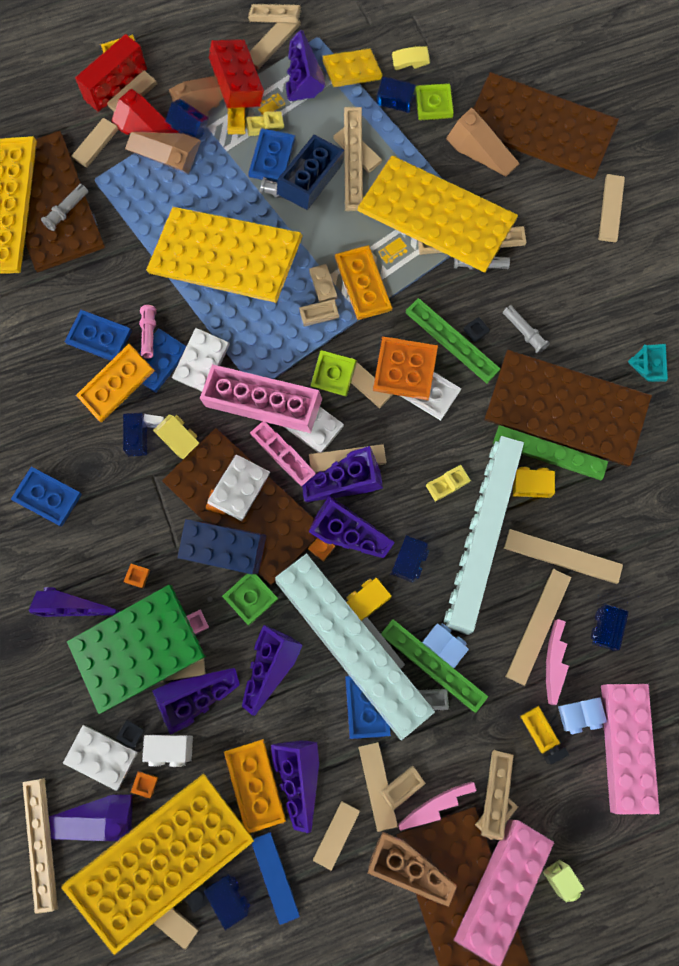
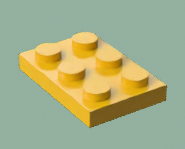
(352, 67)

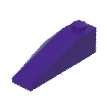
(304, 71)
(59, 604)
(96, 821)

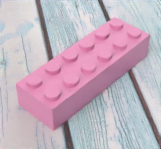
(261, 398)
(630, 749)
(504, 892)

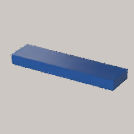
(275, 878)

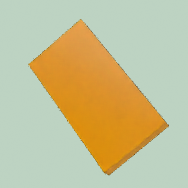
(363, 282)
(115, 383)
(255, 786)

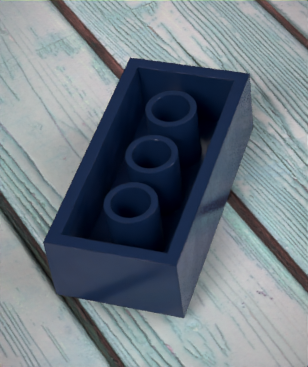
(310, 172)
(222, 546)

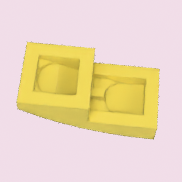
(410, 56)
(269, 121)
(448, 483)

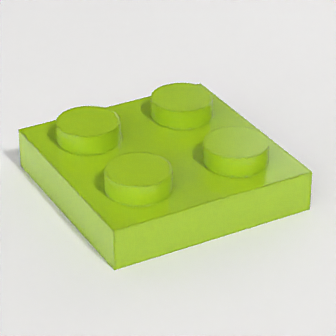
(434, 101)
(333, 373)

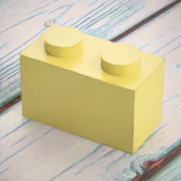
(176, 436)

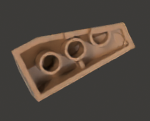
(199, 93)
(478, 141)
(169, 149)
(403, 866)

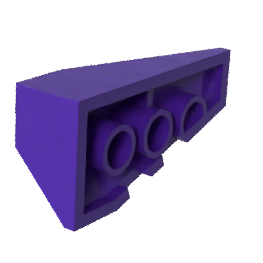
(350, 476)
(345, 528)
(273, 661)
(187, 698)
(299, 774)

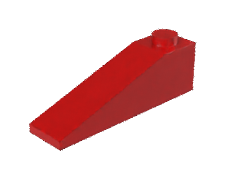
(137, 115)

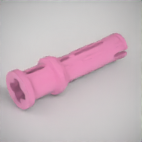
(147, 324)

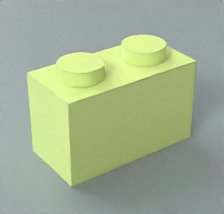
(563, 881)

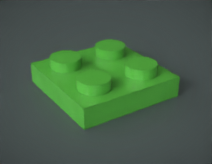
(250, 598)

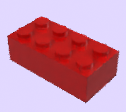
(111, 72)
(236, 73)

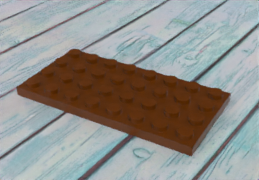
(545, 125)
(52, 182)
(568, 408)
(270, 514)
(462, 855)

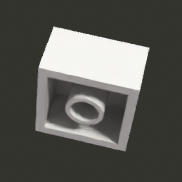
(167, 748)

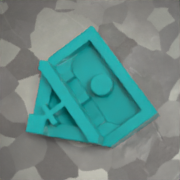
(651, 362)

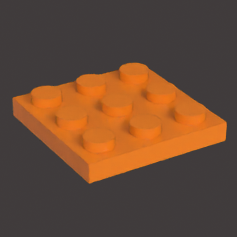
(405, 368)

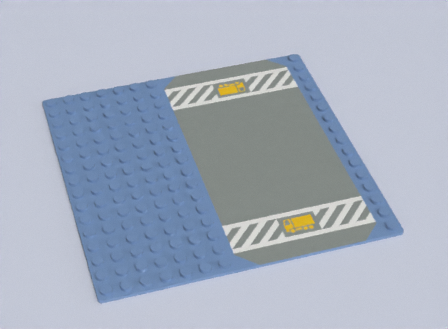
(264, 334)

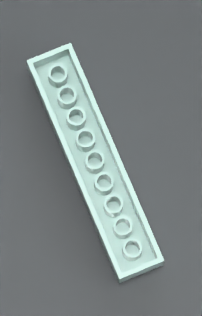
(484, 536)
(354, 647)

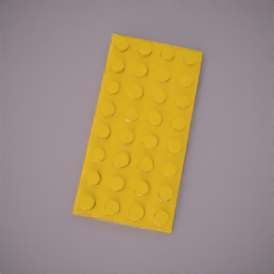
(16, 174)
(438, 213)
(225, 254)
(157, 864)

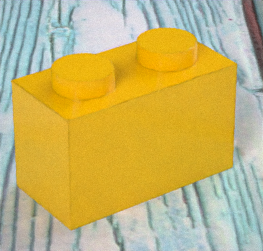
(534, 483)
(368, 599)

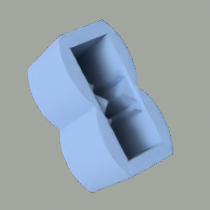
(445, 645)
(582, 714)

